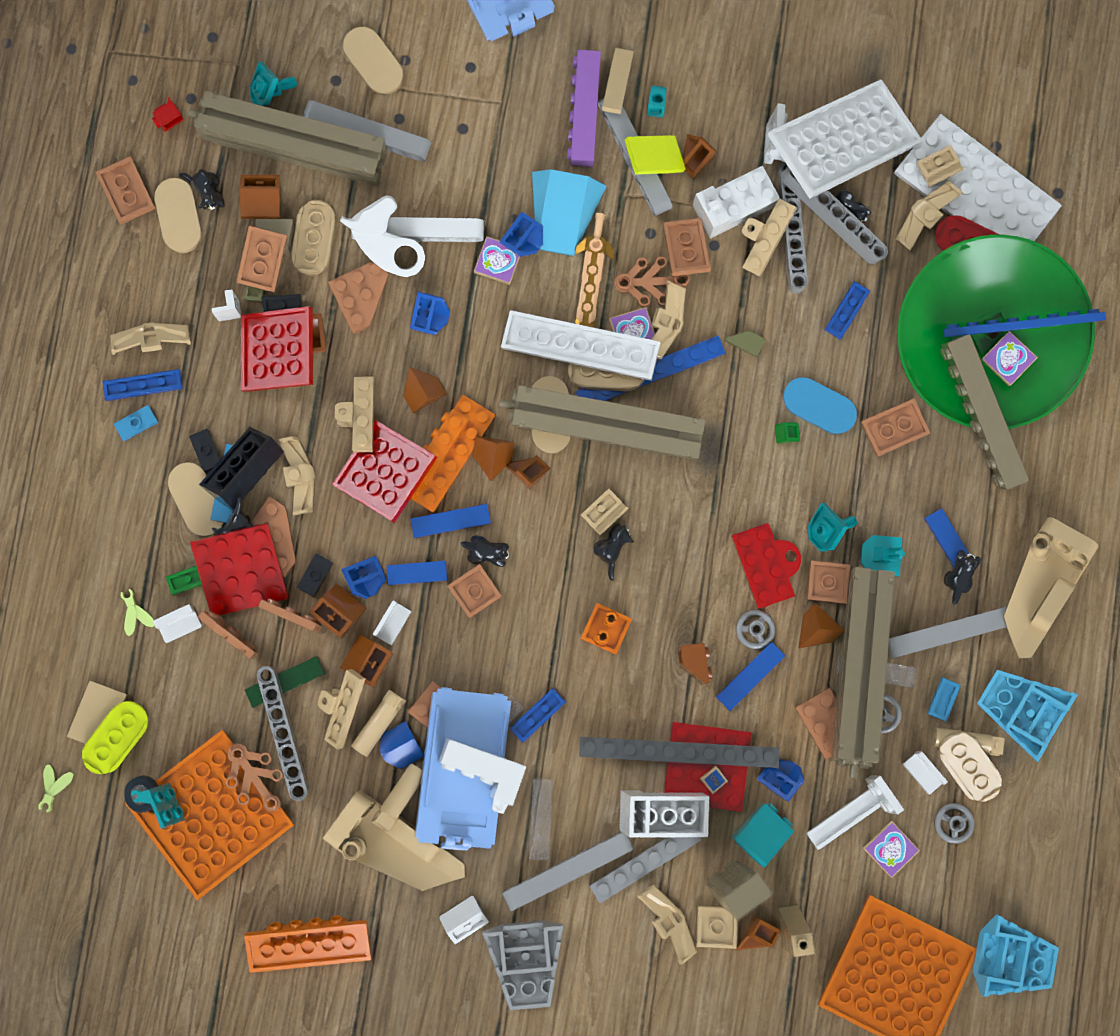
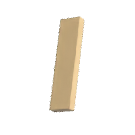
(617, 81)

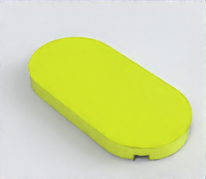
(115, 737)

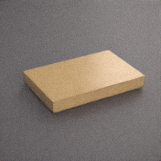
(93, 709)

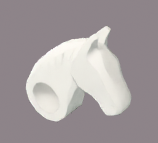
(370, 232)

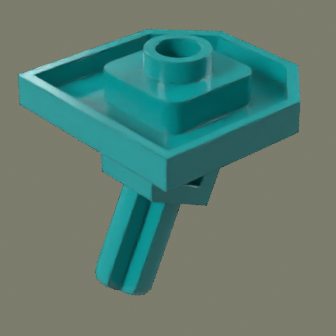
(266, 85)
(828, 528)
(882, 553)

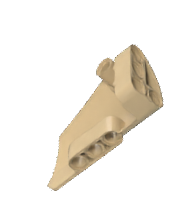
(1046, 583)
(391, 851)

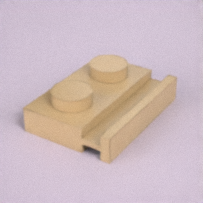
(939, 166)
(604, 512)

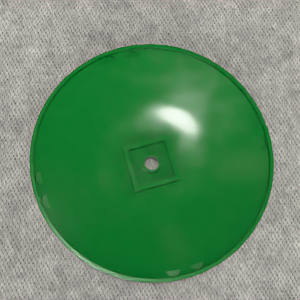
(996, 281)

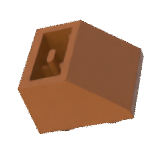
(260, 196)
(338, 610)
(367, 659)
(694, 661)

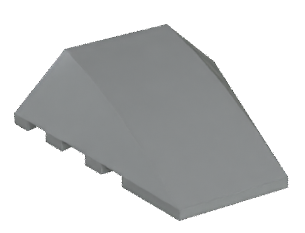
(525, 961)

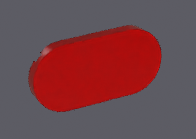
(957, 229)

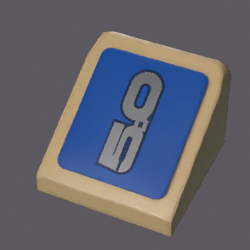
(713, 779)

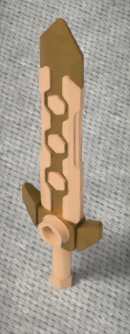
(592, 271)

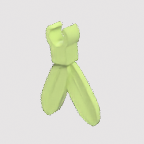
(134, 612)
(53, 788)

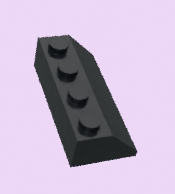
(241, 467)

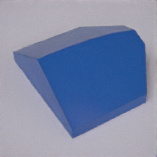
(524, 236)
(429, 313)
(364, 577)
(400, 746)
(783, 780)

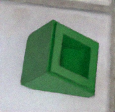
(787, 432)

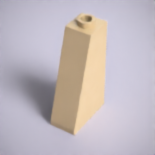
(795, 931)

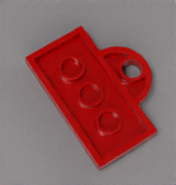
(766, 564)

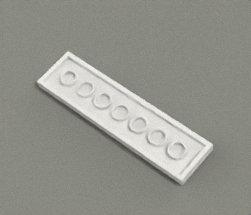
(580, 345)

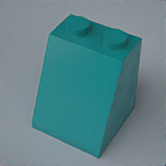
(763, 834)

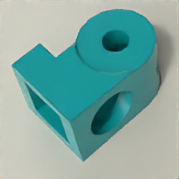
(657, 101)

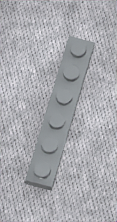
(640, 866)

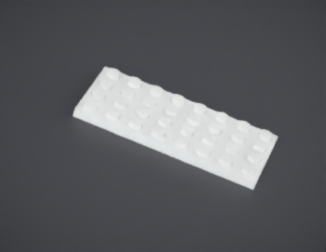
(844, 138)
(991, 188)

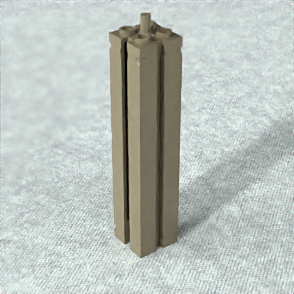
(290, 138)
(605, 422)
(862, 669)

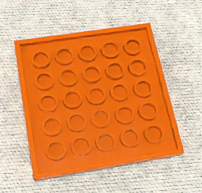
(216, 829)
(897, 974)

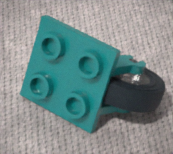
(145, 794)

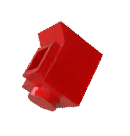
(167, 116)

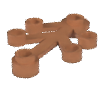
(648, 281)
(252, 775)

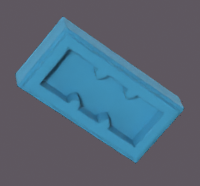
(136, 423)
(943, 699)

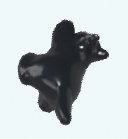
(205, 185)
(855, 208)
(236, 520)
(610, 548)
(482, 550)
(961, 579)

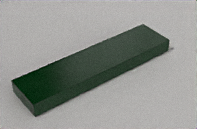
(289, 680)

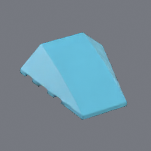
(564, 207)
(1026, 710)
(1012, 959)

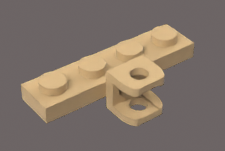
(766, 236)
(359, 414)
(342, 706)

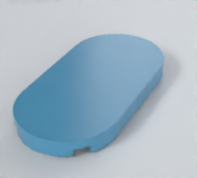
(819, 405)

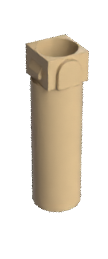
(378, 723)
(990, 744)
(398, 798)

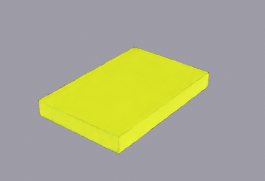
(655, 154)

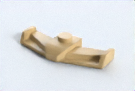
(926, 213)
(669, 321)
(149, 336)
(298, 474)
(669, 922)

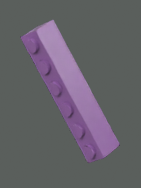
(585, 108)

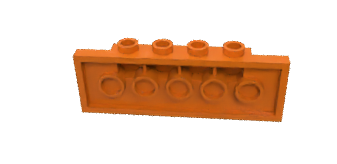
(452, 447)
(307, 944)

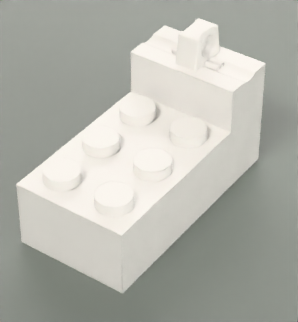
(735, 201)
(489, 767)
(664, 814)

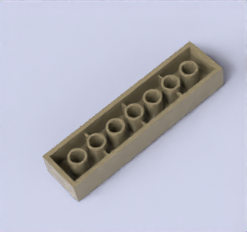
(984, 412)
(738, 889)

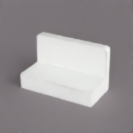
(228, 312)
(178, 623)
(392, 623)
(924, 772)
(463, 920)

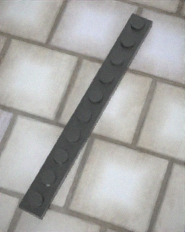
(679, 752)

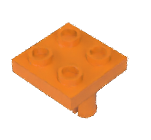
(606, 628)

